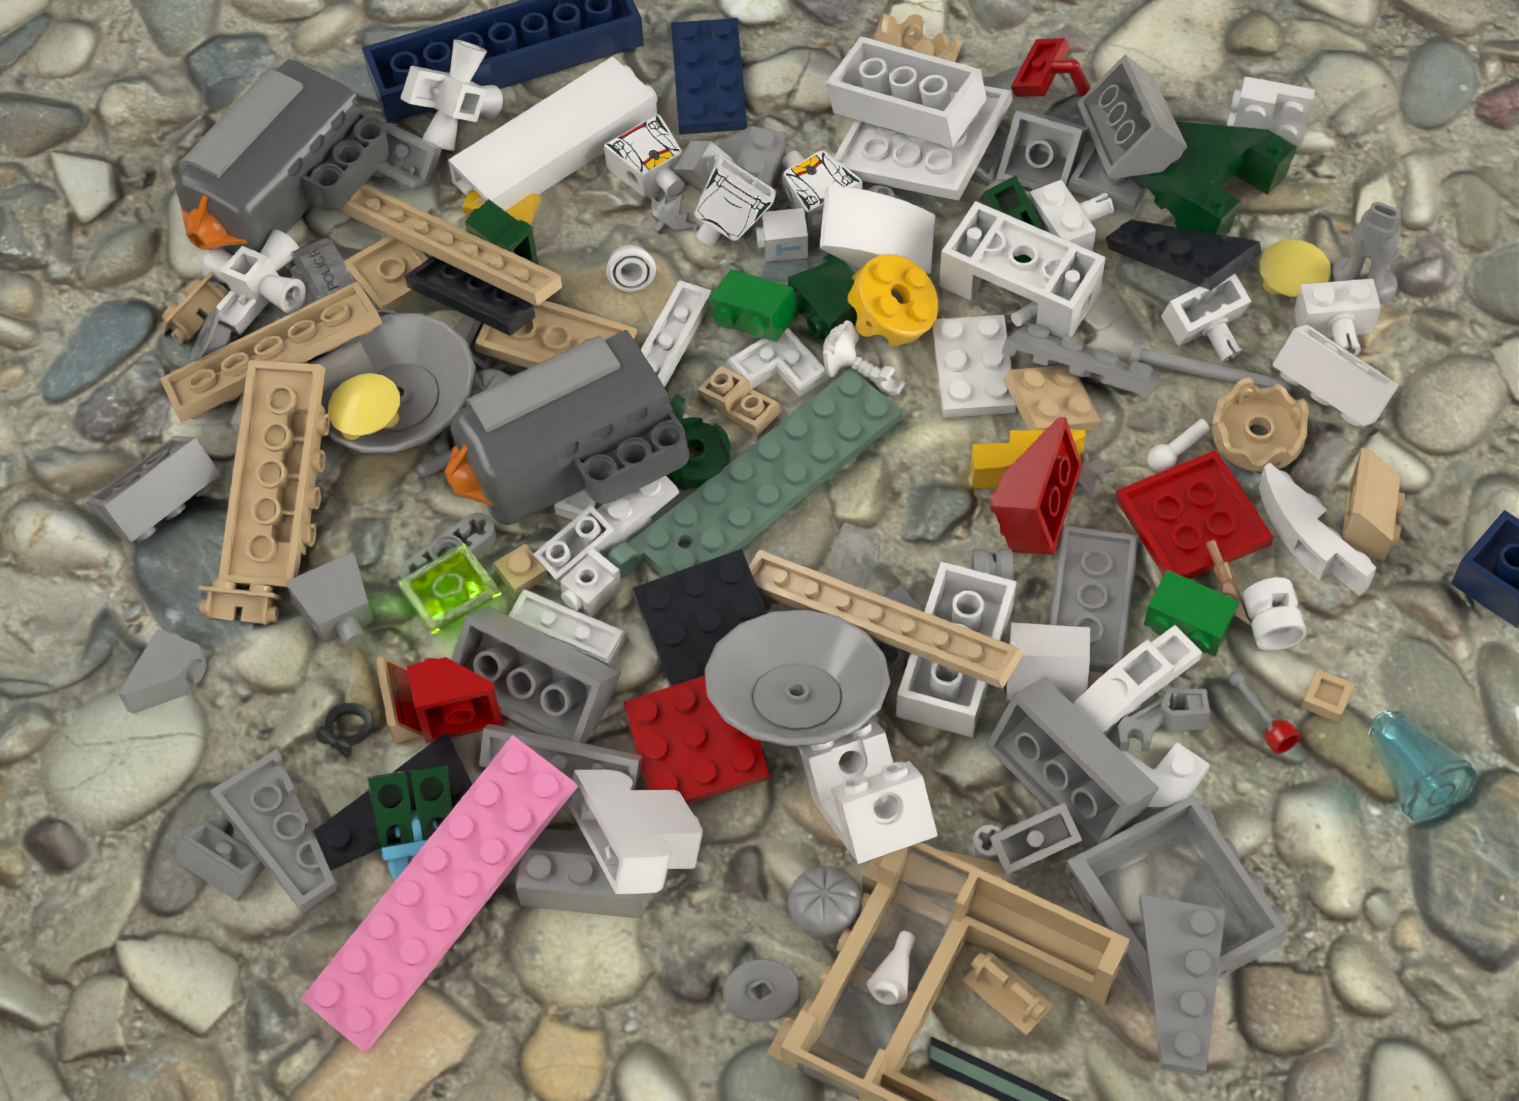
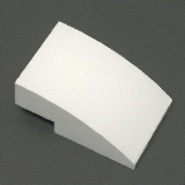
(871, 224)

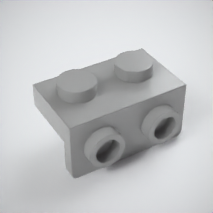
(409, 159)

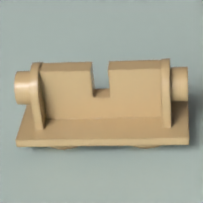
(183, 318)
(224, 599)
(1007, 992)

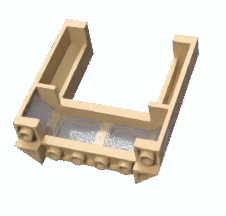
(943, 902)

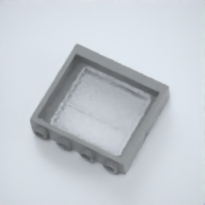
(1181, 860)

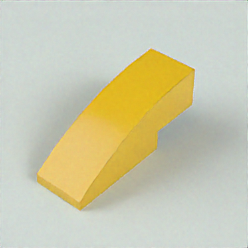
(993, 459)

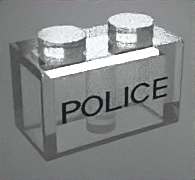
(320, 269)

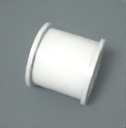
(982, 838)

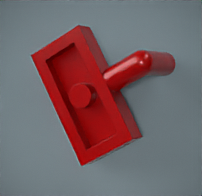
(1043, 64)

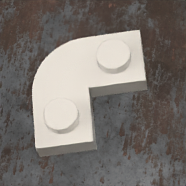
(1175, 776)

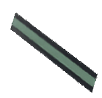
(984, 1075)

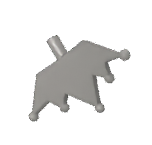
(670, 216)
(1092, 471)

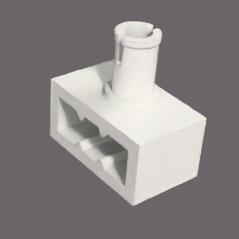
(1067, 217)
(1339, 310)
(1208, 314)

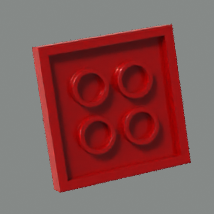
(1188, 508)
(690, 744)

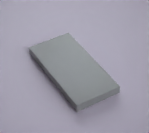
(1095, 589)

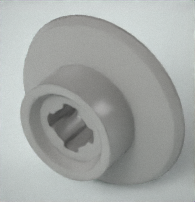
(210, 337)
(763, 1002)

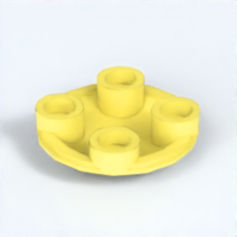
(1290, 264)
(364, 405)

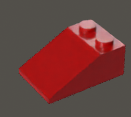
(1038, 491)

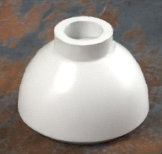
(630, 269)

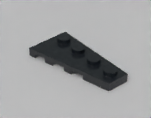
(1184, 253)
(470, 295)
(353, 829)

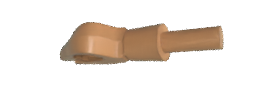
(1225, 577)

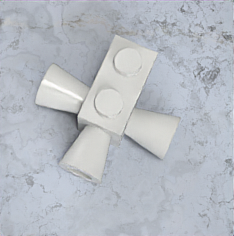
(452, 94)
(254, 281)

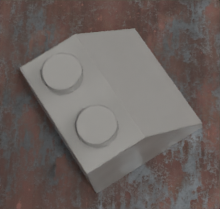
(1041, 149)
(757, 152)

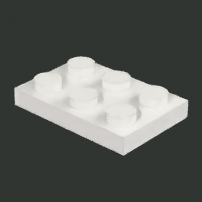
(972, 366)

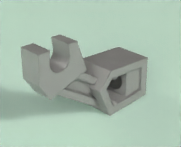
(1190, 714)

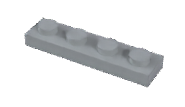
(561, 753)

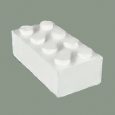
(906, 91)
(940, 694)

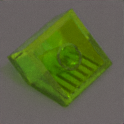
(447, 589)

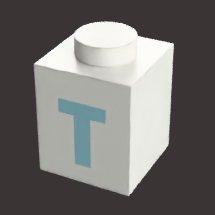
(783, 235)

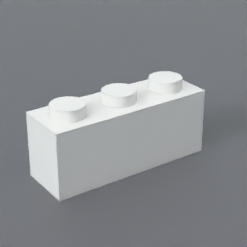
(1334, 376)

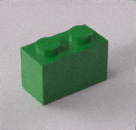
(753, 305)
(1194, 608)

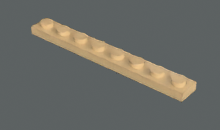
(453, 245)
(886, 619)

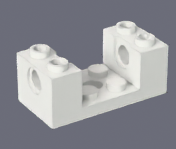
(1058, 277)
(869, 798)

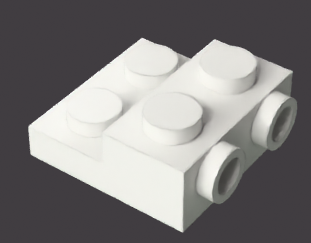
(1272, 107)

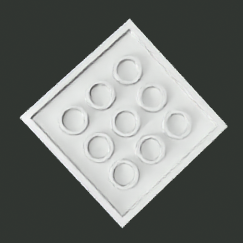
(918, 164)

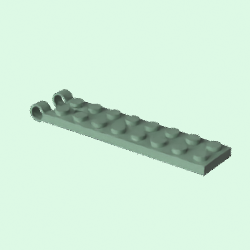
(765, 479)

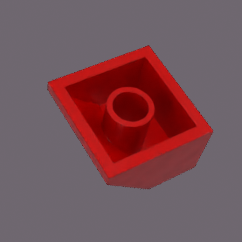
(451, 699)

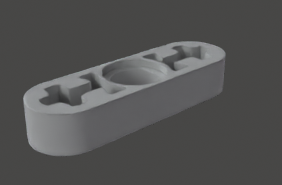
(451, 538)

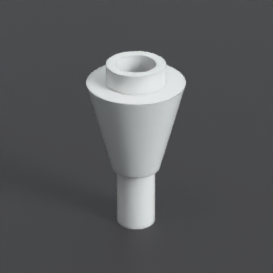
(890, 979)

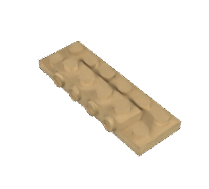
(292, 339)
(275, 474)

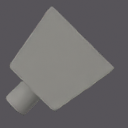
(334, 600)

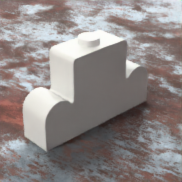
(634, 831)

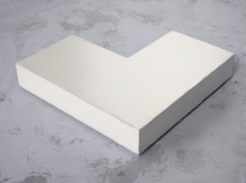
(786, 357)

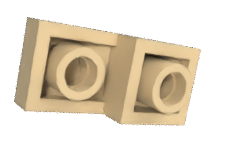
(737, 401)

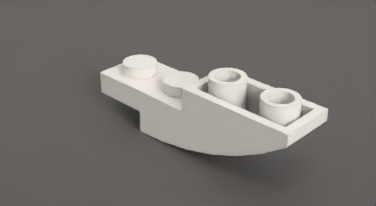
(1299, 523)
(604, 527)
(1137, 679)

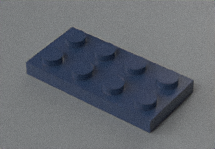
(708, 76)

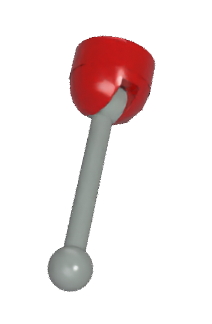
(1279, 733)

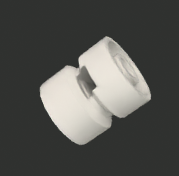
(1274, 614)

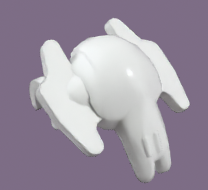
(840, 353)

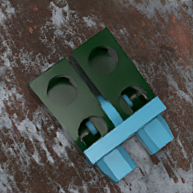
(400, 829)

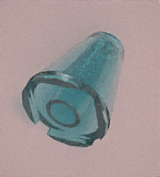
(1419, 767)

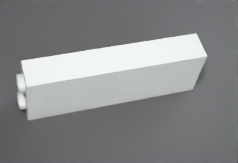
(554, 136)

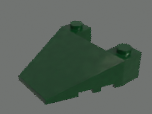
(1212, 157)

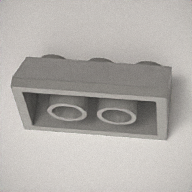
(155, 488)
(566, 876)

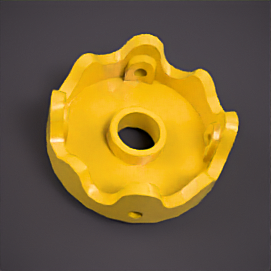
(881, 312)

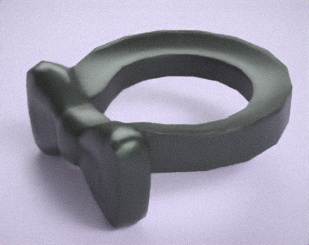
(344, 745)

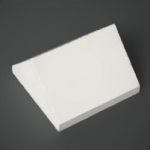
(1052, 653)

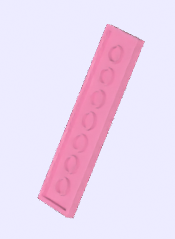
(438, 893)

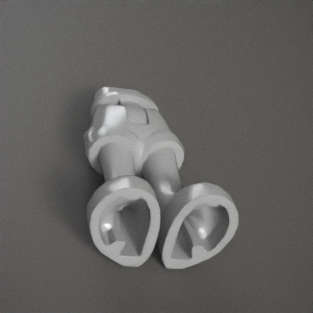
(1375, 239)

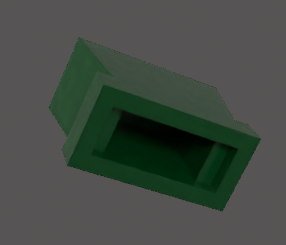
(503, 230)
(823, 295)

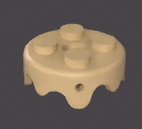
(898, 35)
(1267, 407)

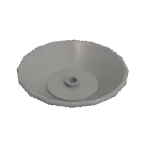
(430, 371)
(797, 678)

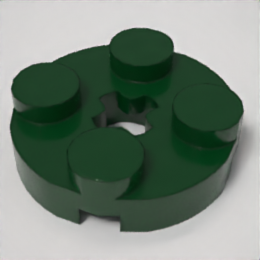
(716, 453)

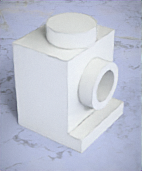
(592, 595)

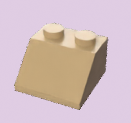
(1372, 507)

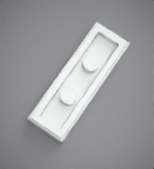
(569, 627)

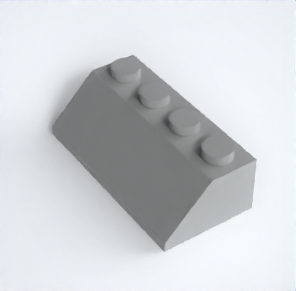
(1131, 122)
(536, 676)
(1070, 762)

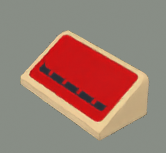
(398, 701)

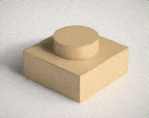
(520, 569)
(1328, 695)

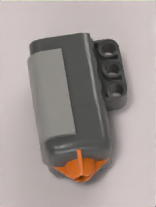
(274, 156)
(566, 426)

